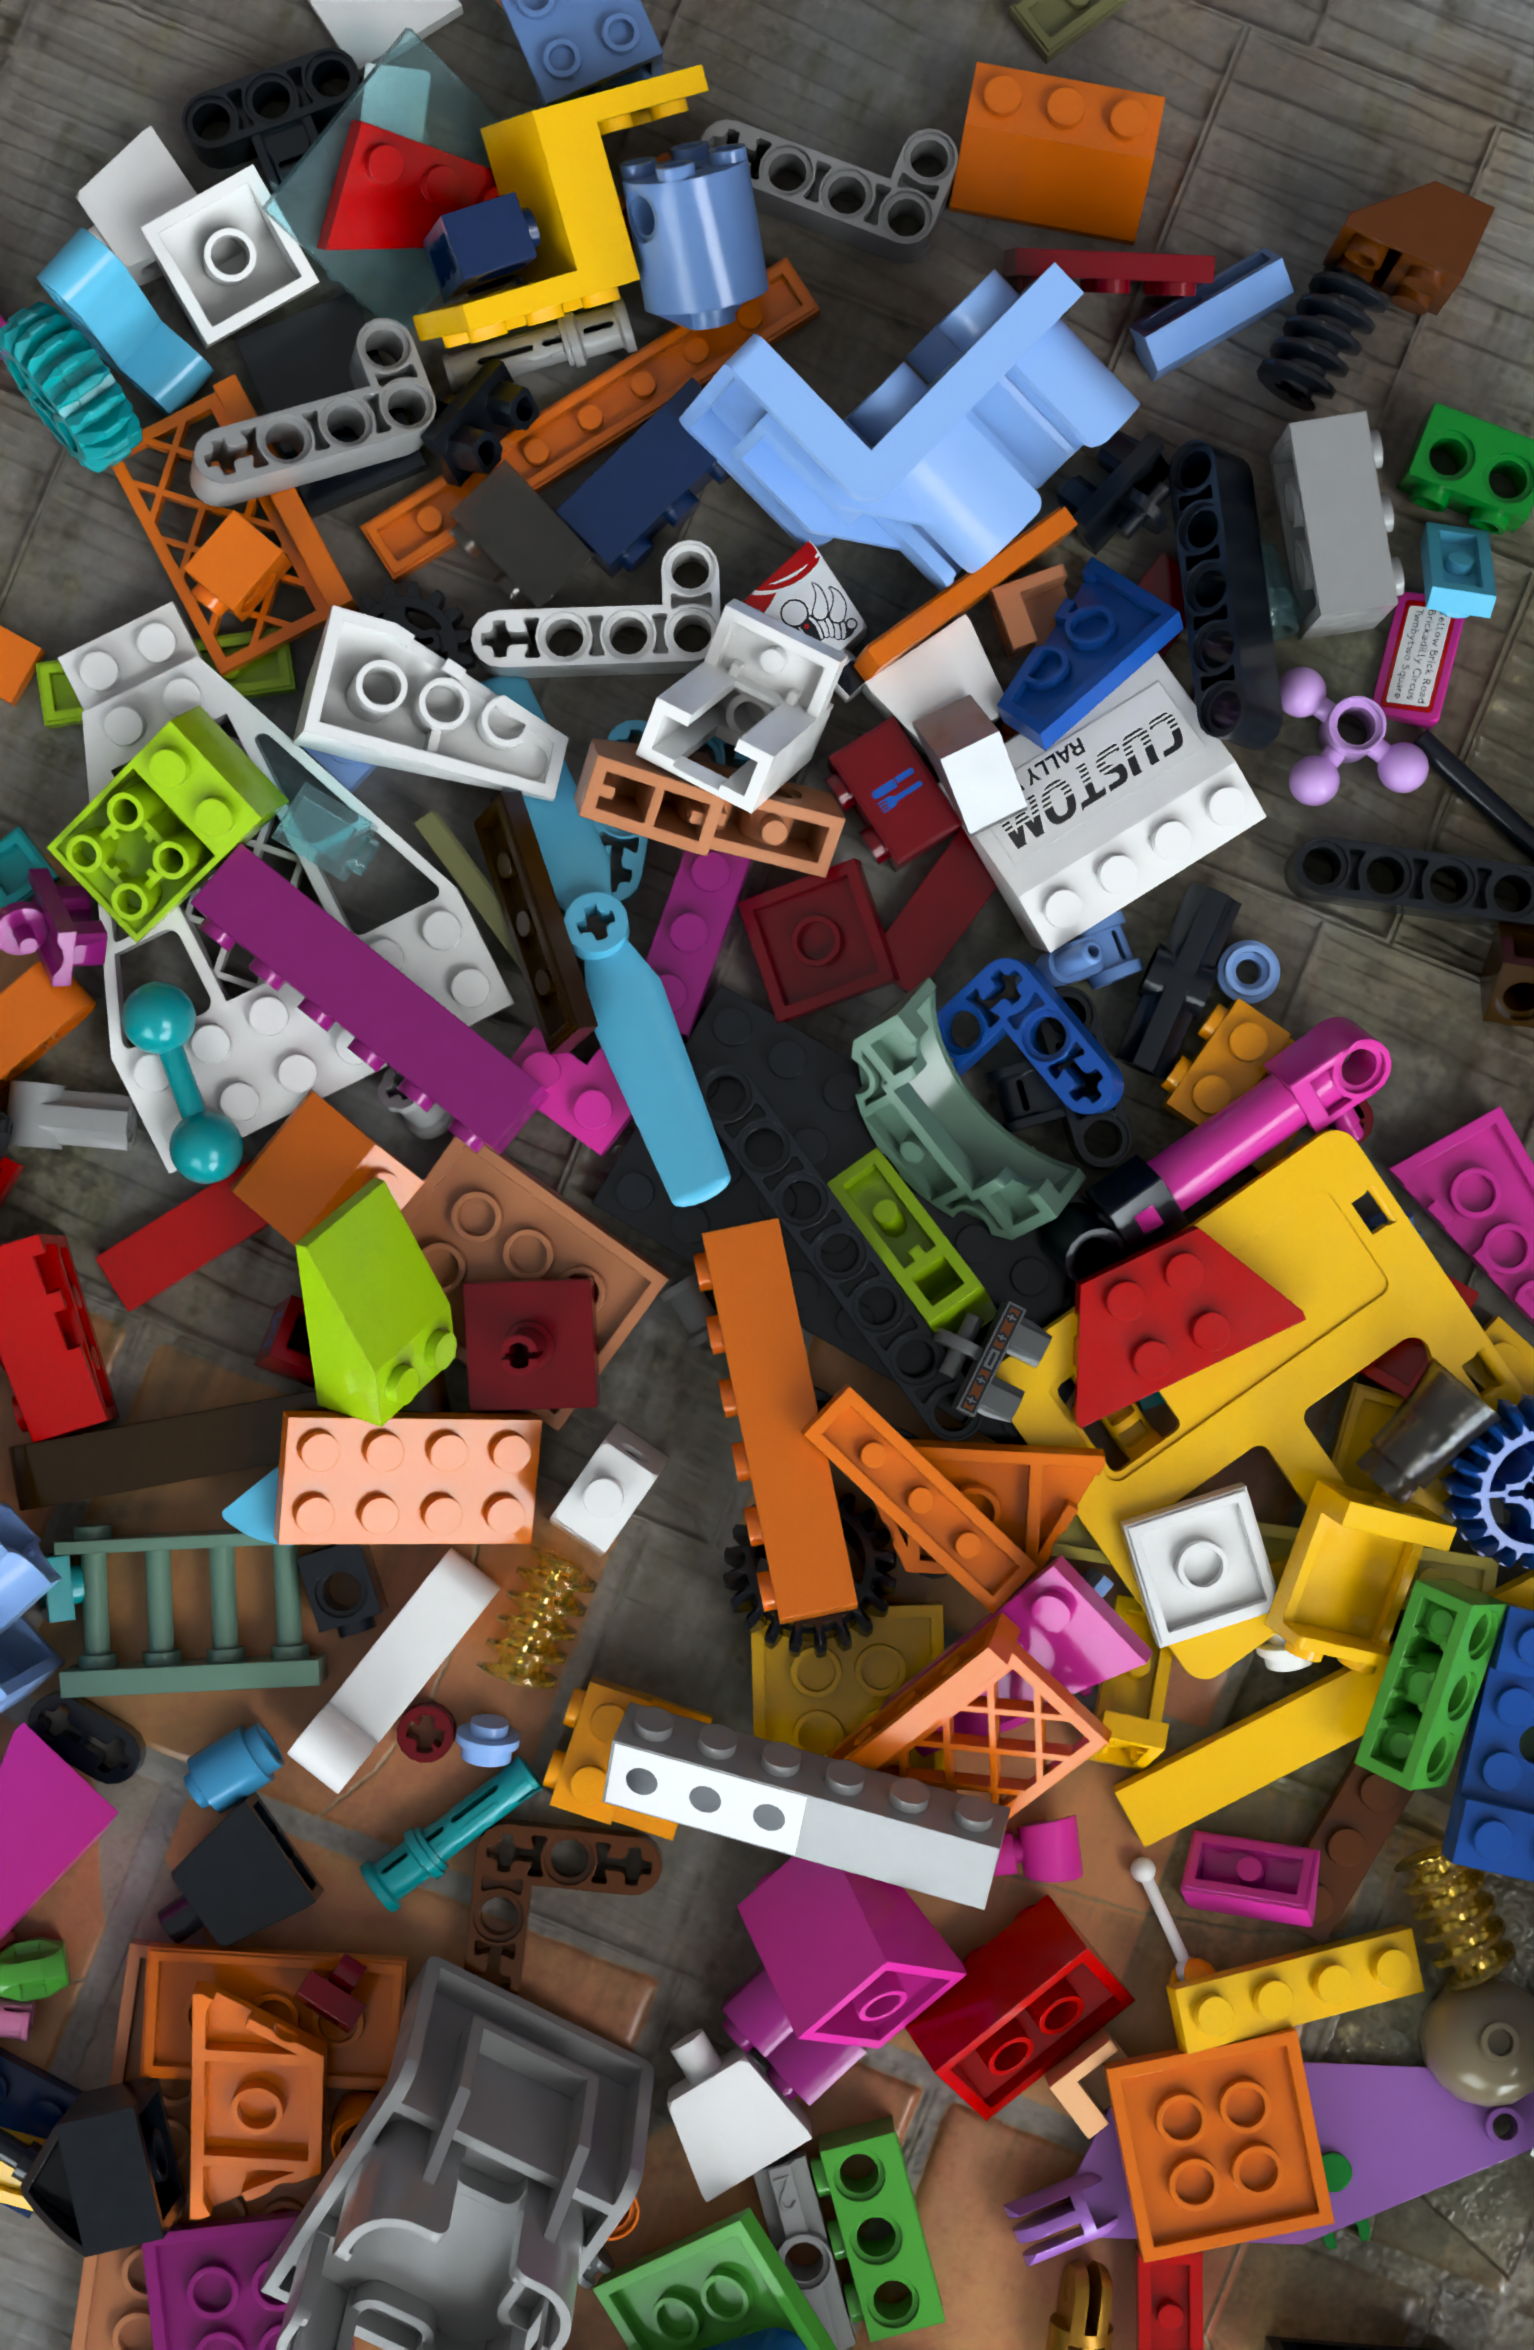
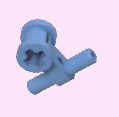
(1094, 955)

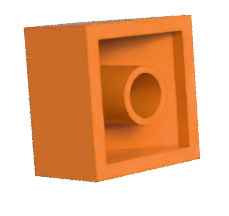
(315, 1167)

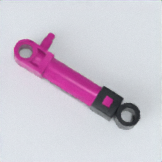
(1147, 1199)

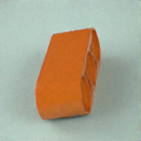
(36, 1019)

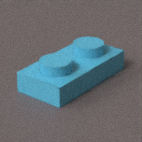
(1457, 571)

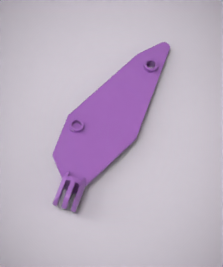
(1385, 2119)

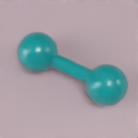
(204, 1143)

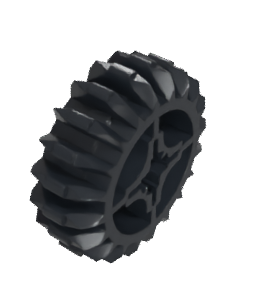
(875, 1582)

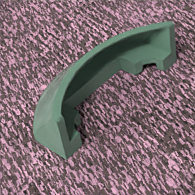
(942, 1134)

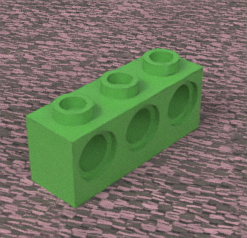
(1430, 1683)
(900, 2255)

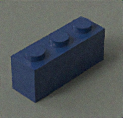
(642, 488)

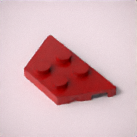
(1166, 1319)

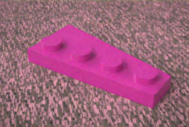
(1482, 1196)
(1064, 1630)

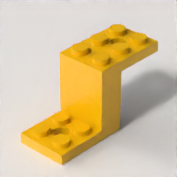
(564, 178)

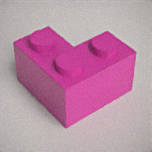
(580, 1096)

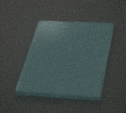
(415, 98)

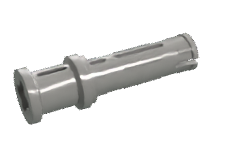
(570, 340)

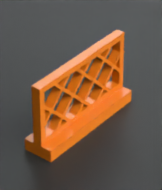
(287, 519)
(956, 1687)

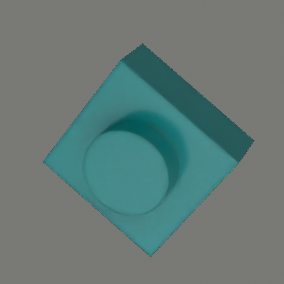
(59, 1601)

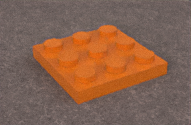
(1218, 2145)

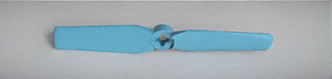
(625, 993)

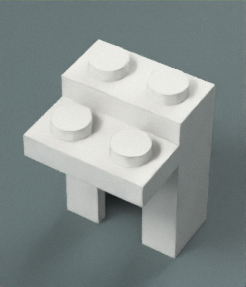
(756, 690)

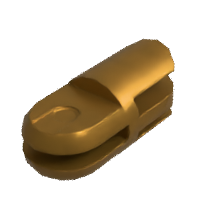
(1082, 2309)

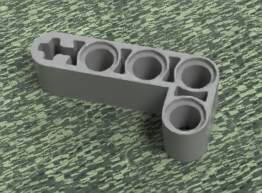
(827, 176)
(307, 425)

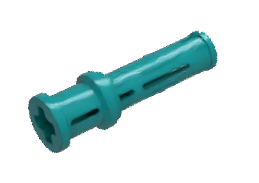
(427, 1850)

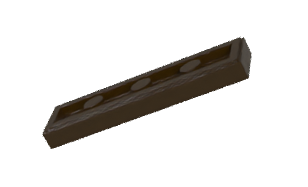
(535, 923)

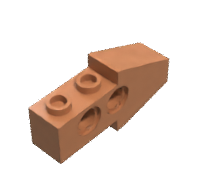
(789, 830)

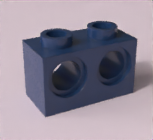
(481, 246)

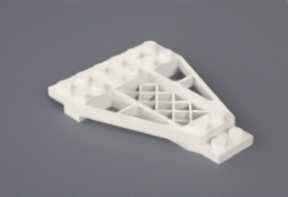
(255, 1050)

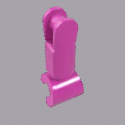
(1045, 1849)

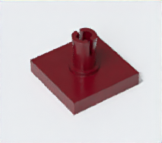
(531, 1343)

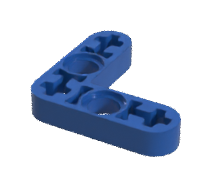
(1020, 1022)

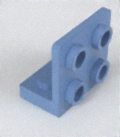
(584, 45)

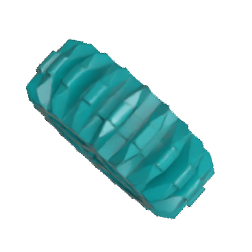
(69, 386)

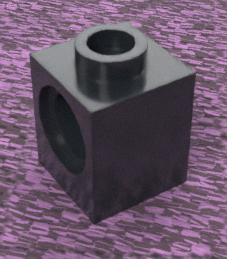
(317, 1571)

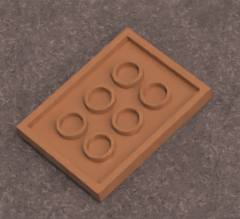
(498, 1221)

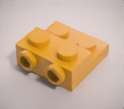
(1226, 1067)
(582, 1770)

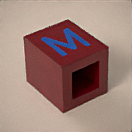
(286, 1343)

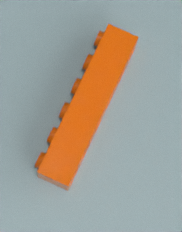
(774, 1401)

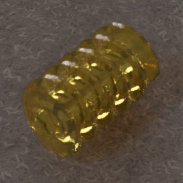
(539, 1620)
(1460, 1916)

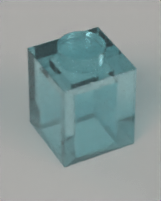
(327, 833)

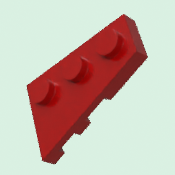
(396, 190)

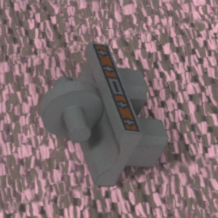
(1007, 1335)

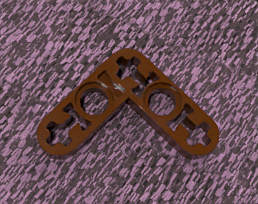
(516, 1883)

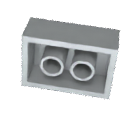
(1335, 524)

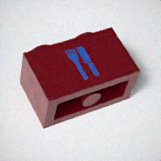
(891, 795)

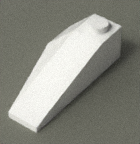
(407, 709)

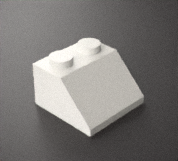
(228, 257)

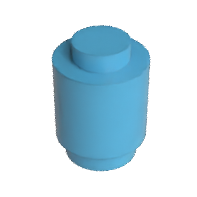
(233, 1767)

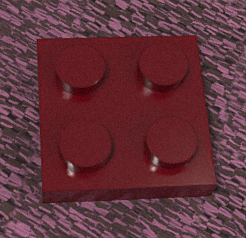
(818, 941)

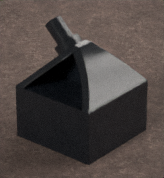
(105, 2169)

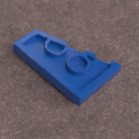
(1090, 652)

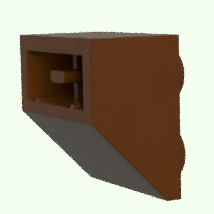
(1413, 244)

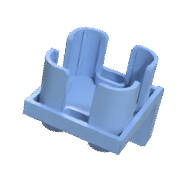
(917, 465)

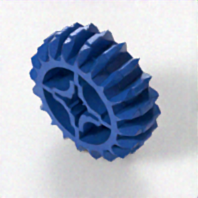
(1494, 1467)

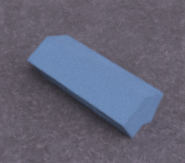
(1216, 313)

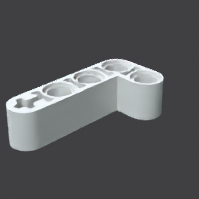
(600, 624)
(394, 1671)

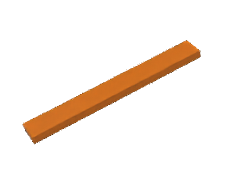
(592, 418)

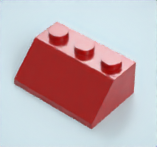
(1018, 2008)

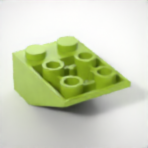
(167, 822)

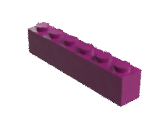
(370, 1000)

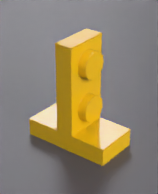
(1135, 1700)

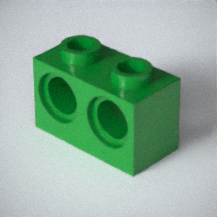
(1478, 451)

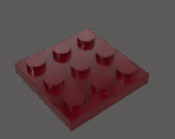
(1114, 270)

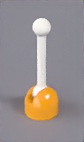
(1187, 1967)

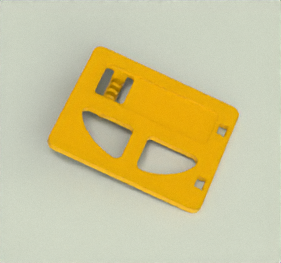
(1358, 1302)

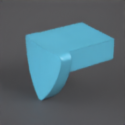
(255, 1509)

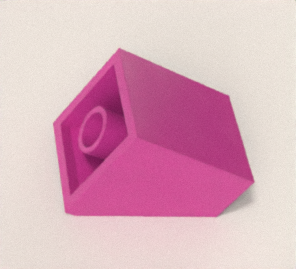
(44, 1823)
(846, 1953)

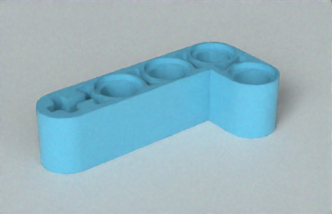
(121, 323)

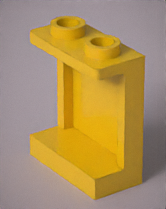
(1351, 1574)

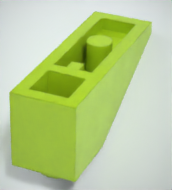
(911, 1244)

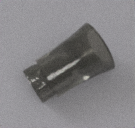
(1425, 1433)

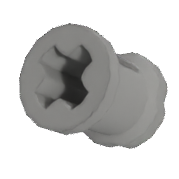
(417, 1121)

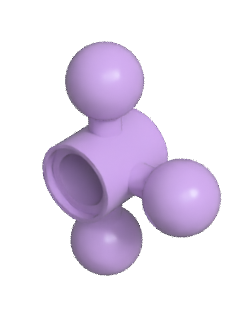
(1316, 777)

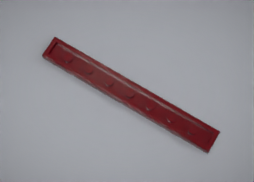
(959, 880)

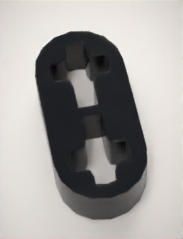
(95, 1723)

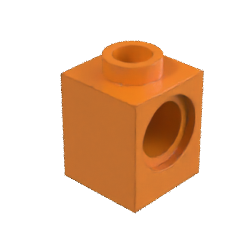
(236, 568)

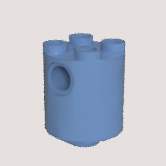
(695, 233)

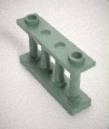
(162, 1665)

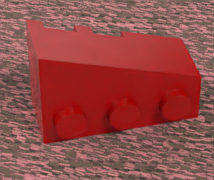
(50, 1341)

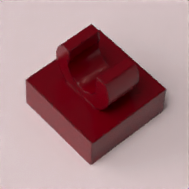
(332, 1996)

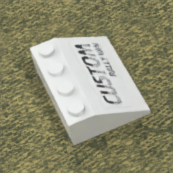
(1113, 809)

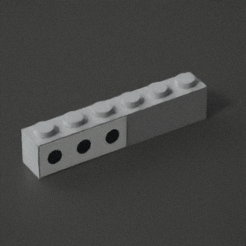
(805, 1804)

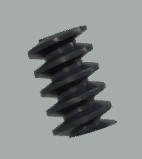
(1318, 335)

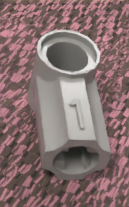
(53, 1117)

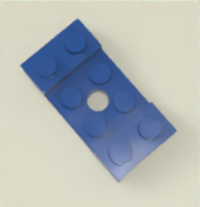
(1494, 1791)

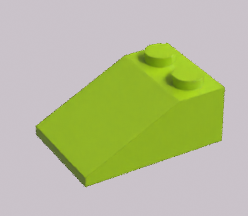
(371, 1308)

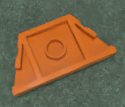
(1019, 1488)
(252, 2101)

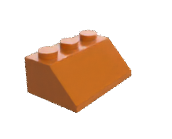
(1056, 153)

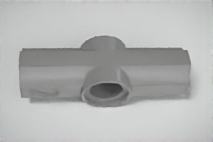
(794, 2218)

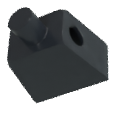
(239, 1879)

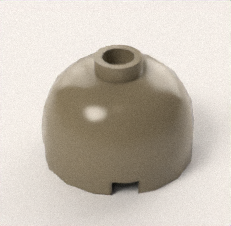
(1481, 2042)

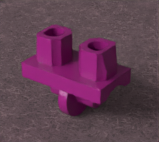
(55, 927)

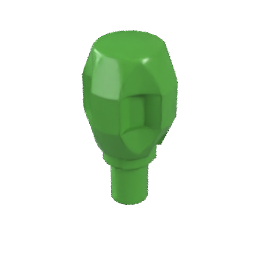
(34, 1969)

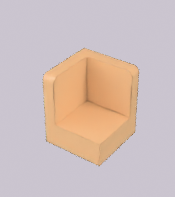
(1081, 2081)

